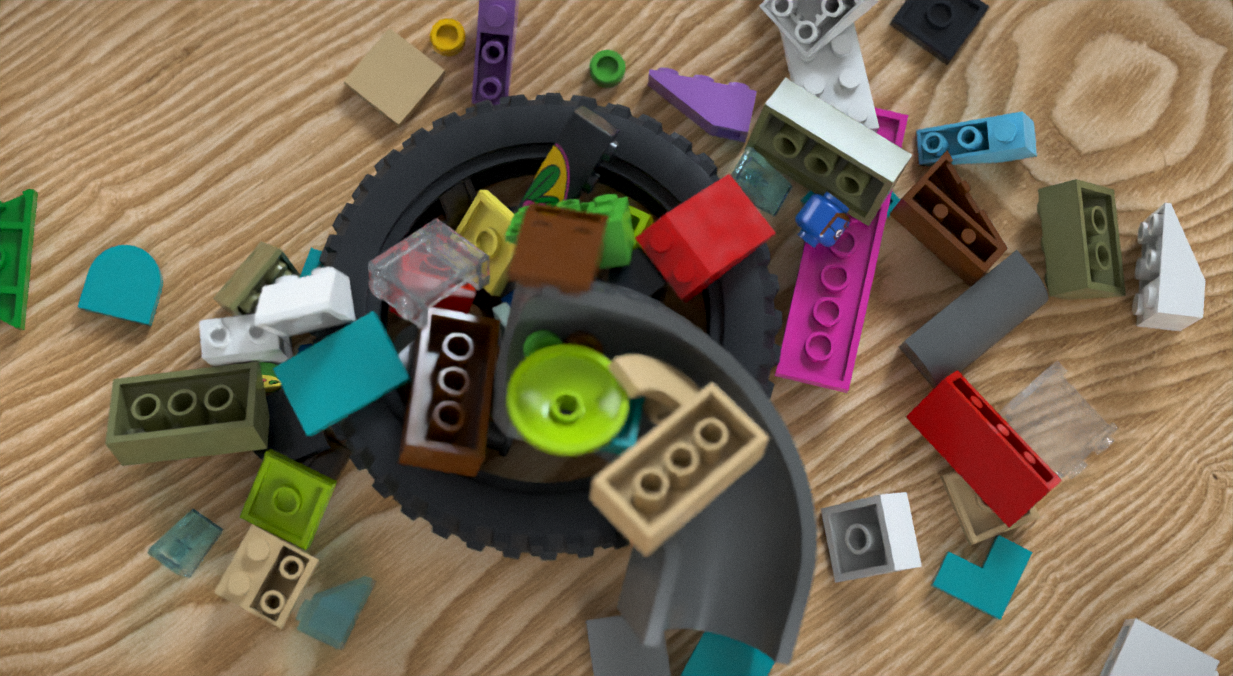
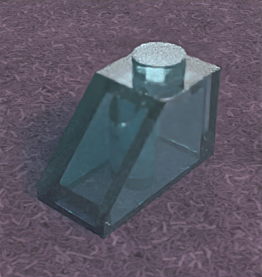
(335, 611)

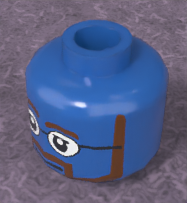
(822, 220)

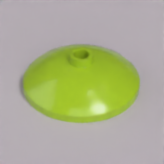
(569, 380)

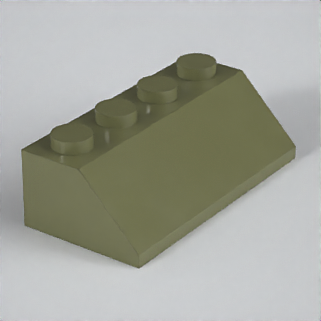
(827, 150)
(188, 414)

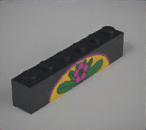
(565, 174)

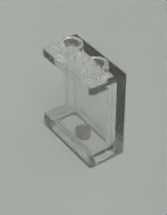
(426, 270)
(1058, 422)

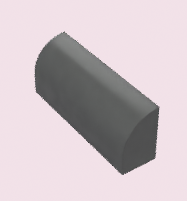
(976, 320)

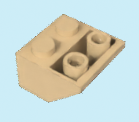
(266, 576)

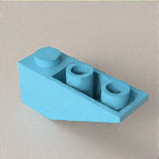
(979, 140)

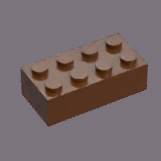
(450, 393)

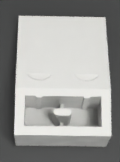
(814, 22)
(1168, 275)

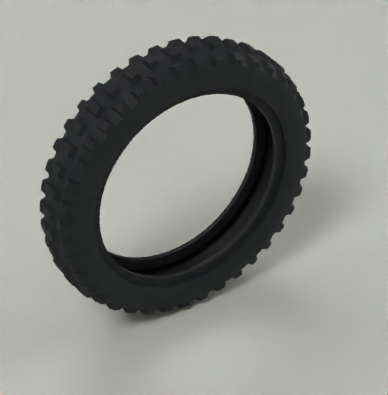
(490, 147)

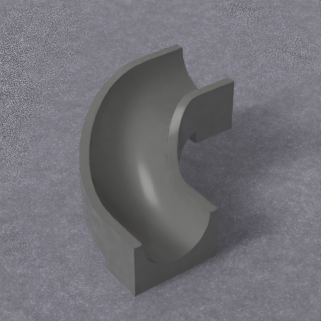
(752, 550)

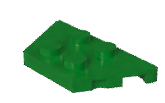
(16, 249)

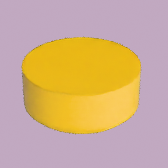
(448, 37)

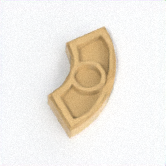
(654, 380)

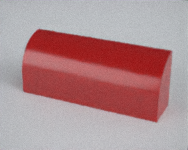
(983, 448)

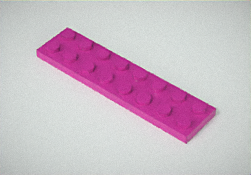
(834, 294)

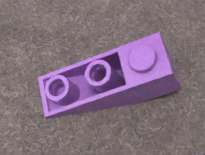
(494, 49)
(713, 106)

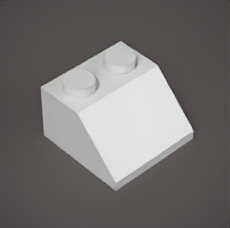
(305, 303)
(871, 537)

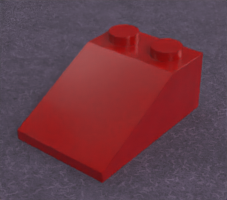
(705, 237)

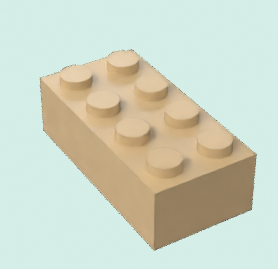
(678, 468)

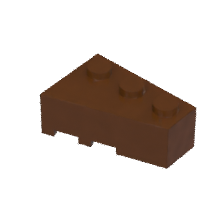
(950, 222)

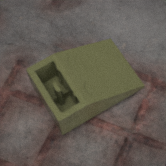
(260, 269)

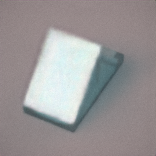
(761, 182)
(186, 543)

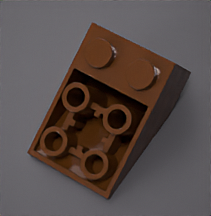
(558, 249)

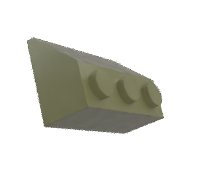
(1081, 241)

